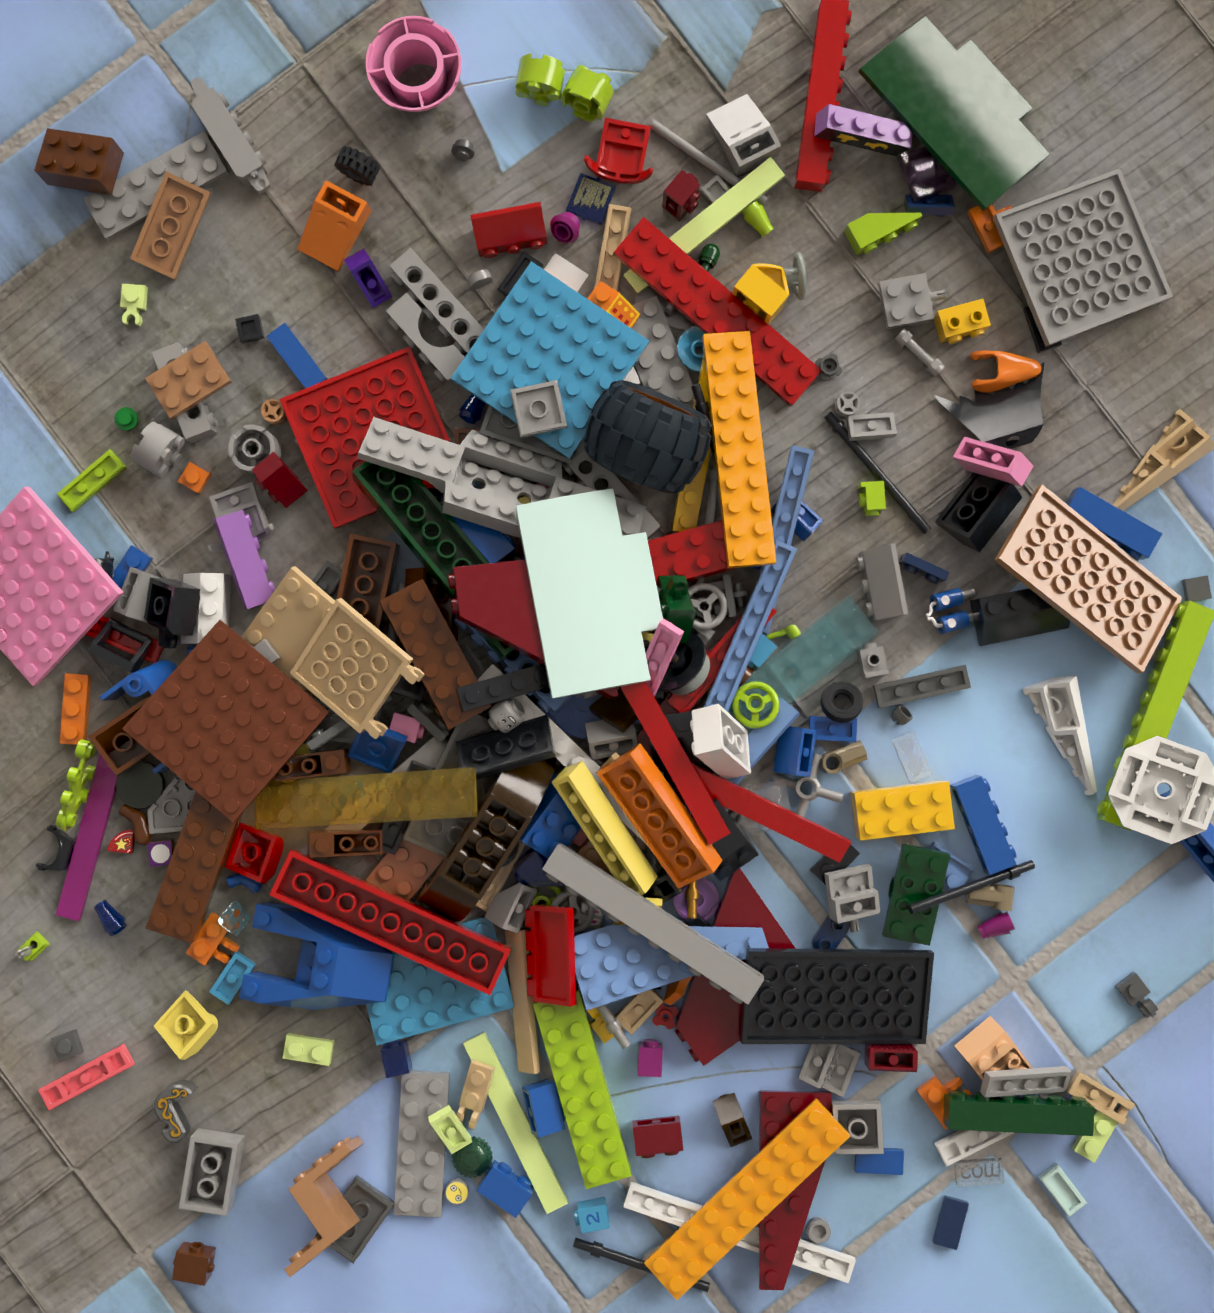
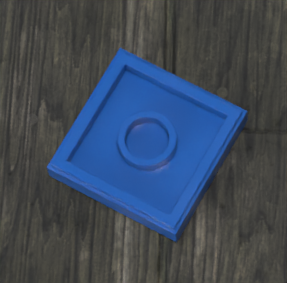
(379, 752)

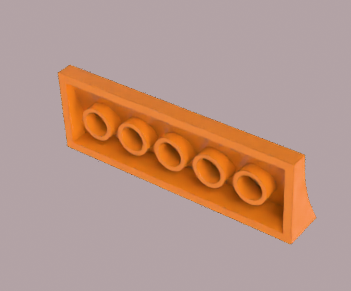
(659, 816)

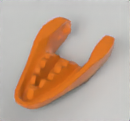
(1010, 369)

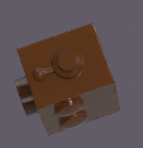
(194, 1263)

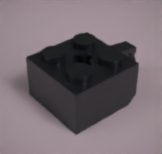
(172, 609)

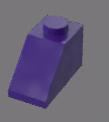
(368, 278)

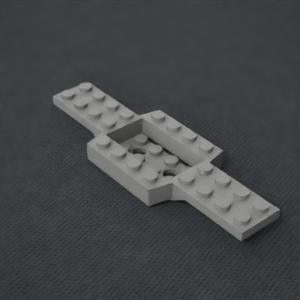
(448, 471)

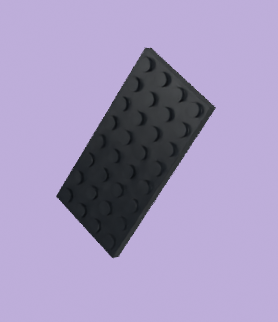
(838, 996)

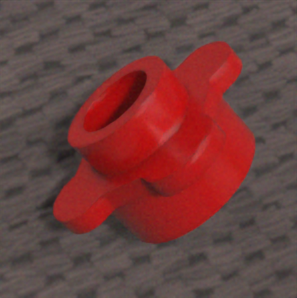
(663, 1009)

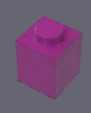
(650, 1058)

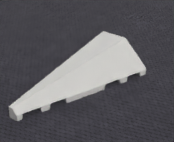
(1062, 711)

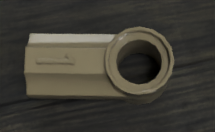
(844, 757)
(996, 896)

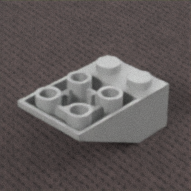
(744, 134)

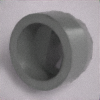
(901, 715)

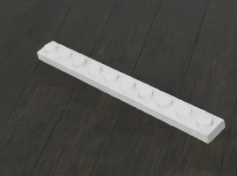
(565, 748)
(678, 1211)

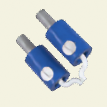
(948, 600)

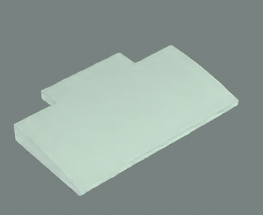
(588, 592)

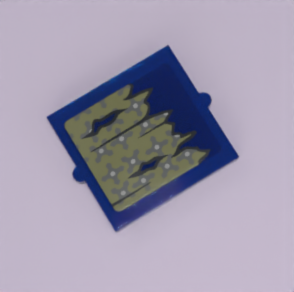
(591, 198)

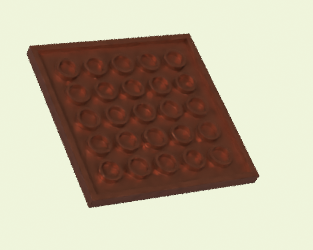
(226, 721)

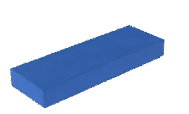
(296, 356)

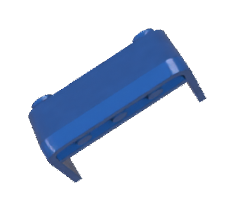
(141, 682)

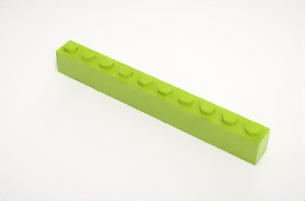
(1165, 686)

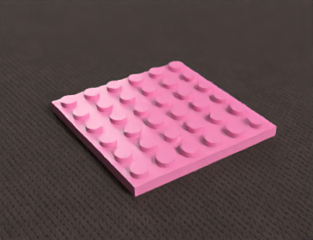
(47, 587)

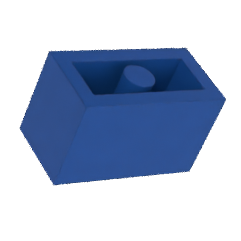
(795, 751)
(543, 1108)
(505, 1188)

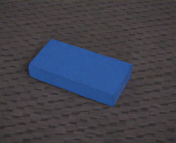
(888, 1163)

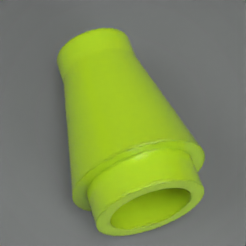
(757, 218)

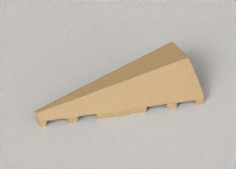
(1175, 451)

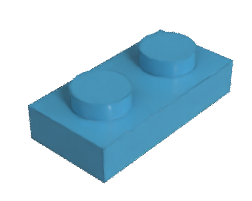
(231, 978)

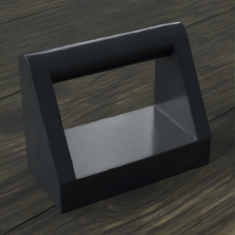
(131, 665)

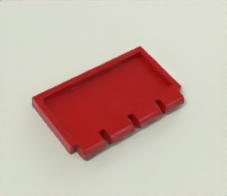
(551, 954)

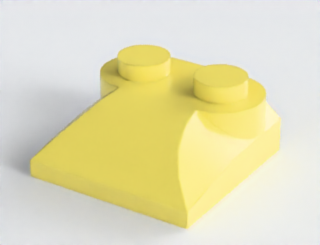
(186, 1026)

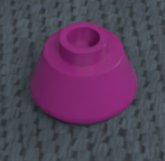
(565, 227)

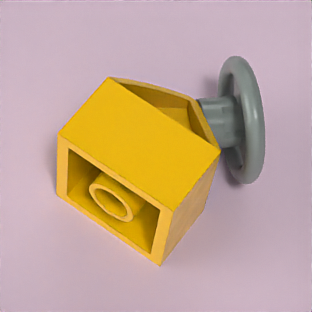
(766, 287)

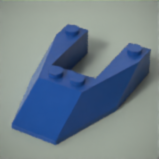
(332, 966)

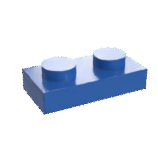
(133, 558)
(833, 730)

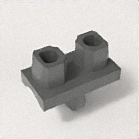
(724, 585)

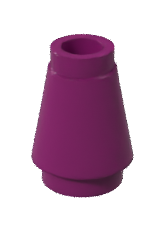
(996, 926)

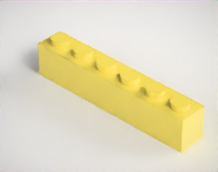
(604, 827)

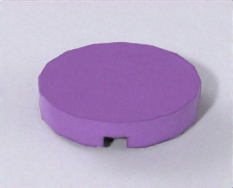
(706, 904)

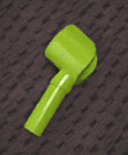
(792, 632)

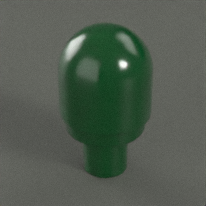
(709, 256)

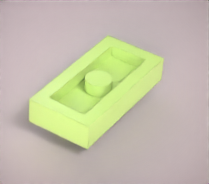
(308, 1049)
(450, 1129)
(1091, 1146)

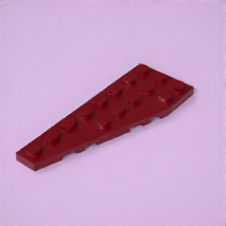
(785, 1223)

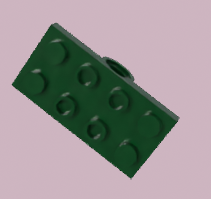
(917, 877)

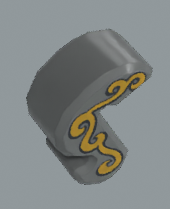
(170, 1111)

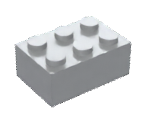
(211, 1171)

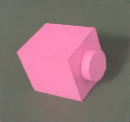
(407, 726)

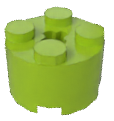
(540, 79)
(587, 93)

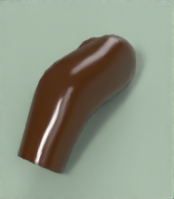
(139, 823)

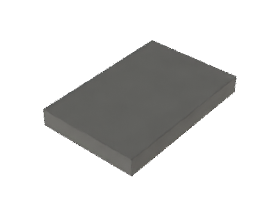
(371, 1208)

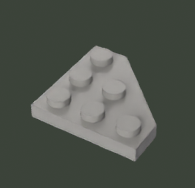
(171, 808)

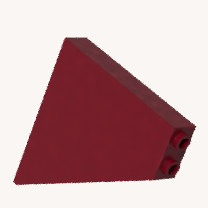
(501, 605)
(708, 1015)

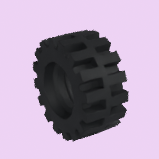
(357, 166)

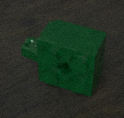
(676, 603)

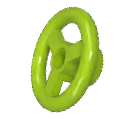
(771, 696)

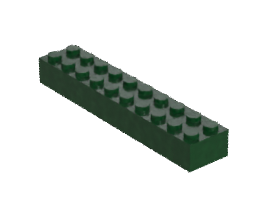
(422, 527)

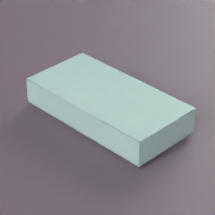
(1062, 1189)

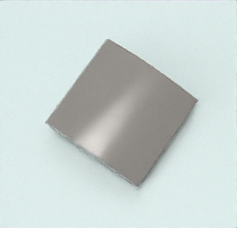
(830, 1067)

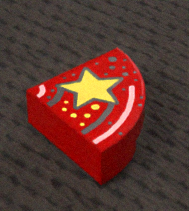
(123, 842)

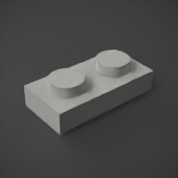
(871, 426)

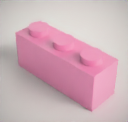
(993, 461)

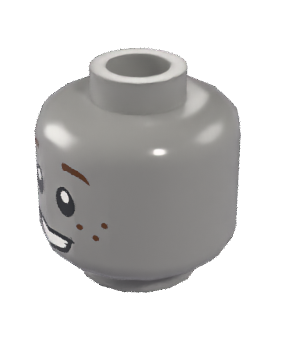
(506, 715)

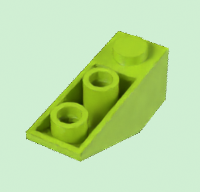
(876, 228)

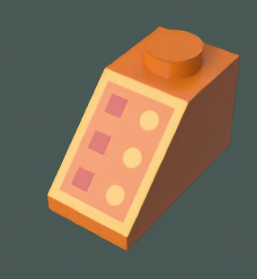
(614, 304)

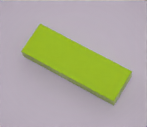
(91, 480)

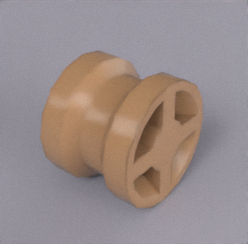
(271, 407)

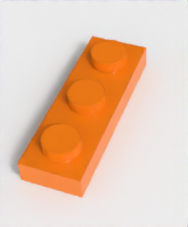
(75, 708)

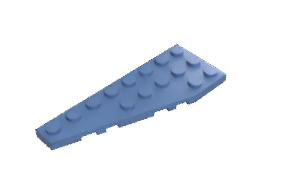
(619, 964)

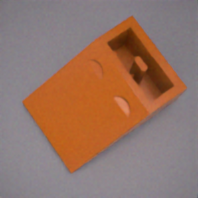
(333, 225)

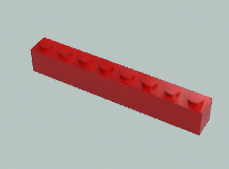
(821, 91)

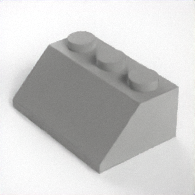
(882, 583)

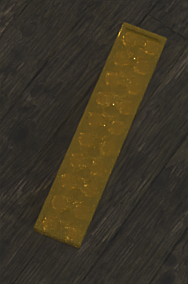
(368, 799)

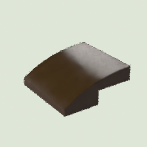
(615, 711)

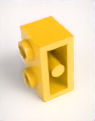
(962, 321)

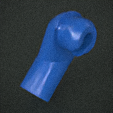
(239, 879)

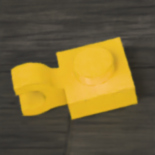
(599, 1024)

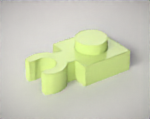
(133, 299)

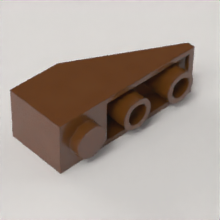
(315, 765)
(344, 843)

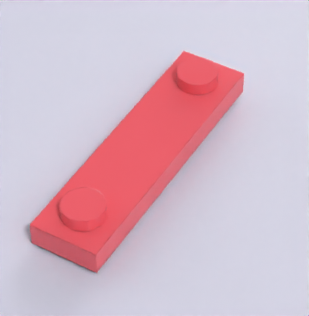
(86, 1077)

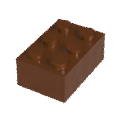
(79, 161)

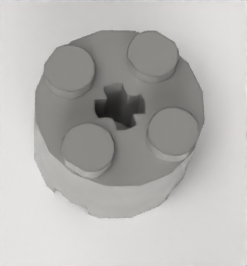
(248, 438)
(158, 449)

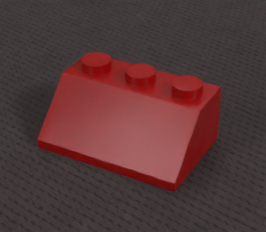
(509, 230)

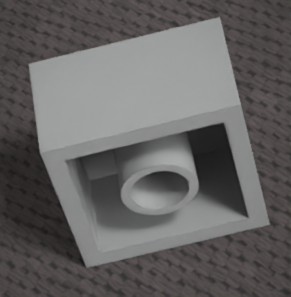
(863, 1123)

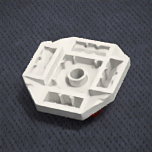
(1190, 782)

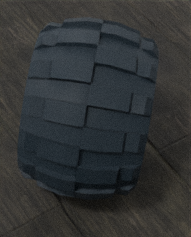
(647, 437)

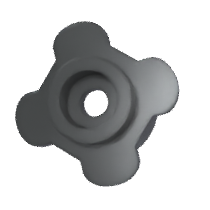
(833, 362)

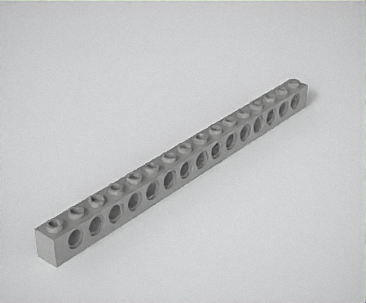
(411, 264)

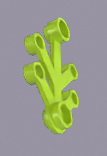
(76, 779)

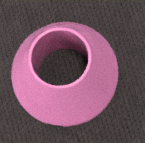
(408, 43)

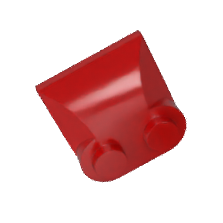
(255, 853)

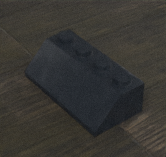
(1014, 617)

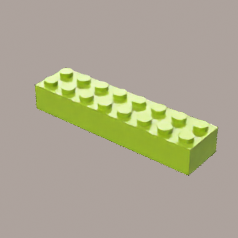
(583, 1092)

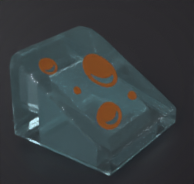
(234, 918)

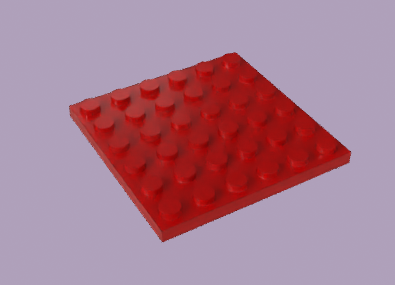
(335, 418)

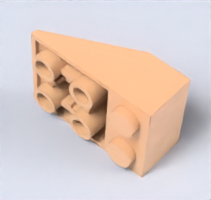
(990, 1049)

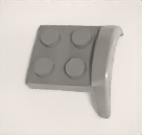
(247, 499)

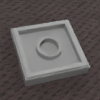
(538, 409)

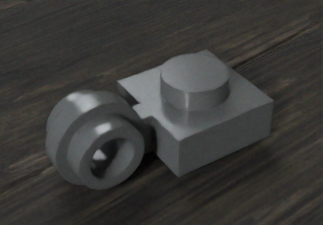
(1134, 991)

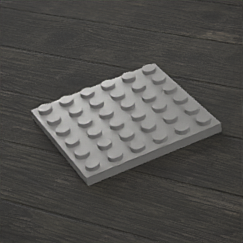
(1082, 257)

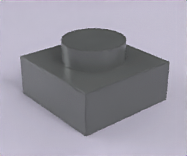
(67, 1045)

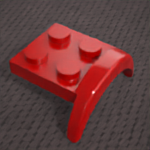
(621, 153)

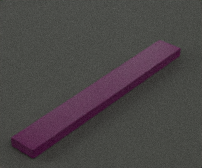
(88, 842)

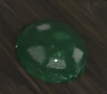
(473, 1159)

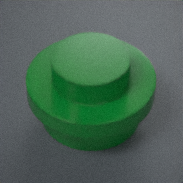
(126, 419)

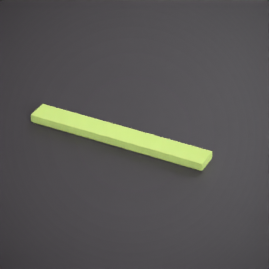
(720, 212)
(517, 1126)

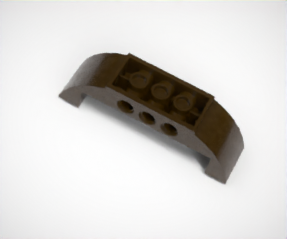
(486, 841)

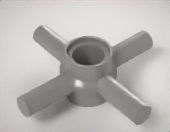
(818, 790)

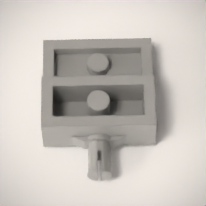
(908, 301)
(851, 895)

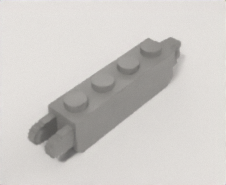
(228, 136)

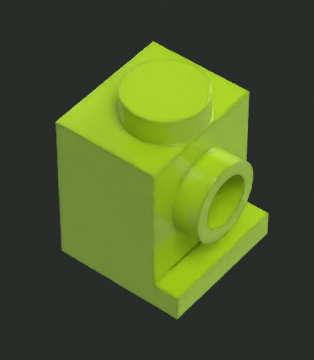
(872, 497)

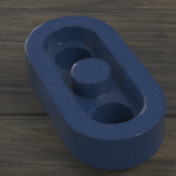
(830, 934)

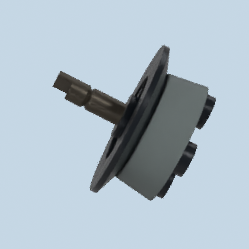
(687, 668)

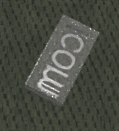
(979, 1172)

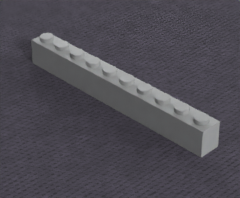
(653, 923)

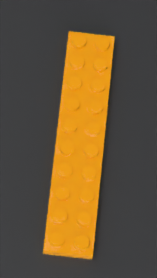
(738, 449)
(746, 1199)

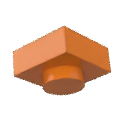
(194, 477)

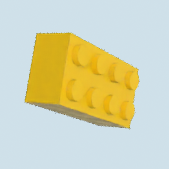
(902, 810)

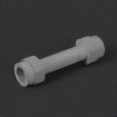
(905, 338)

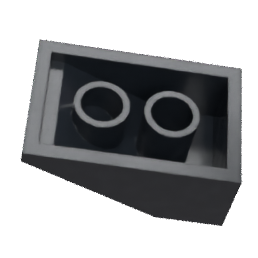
(681, 726)
(734, 848)

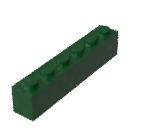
(1019, 1114)

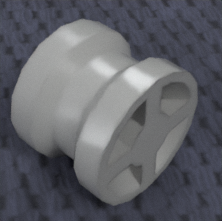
(849, 400)

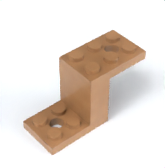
(323, 1203)

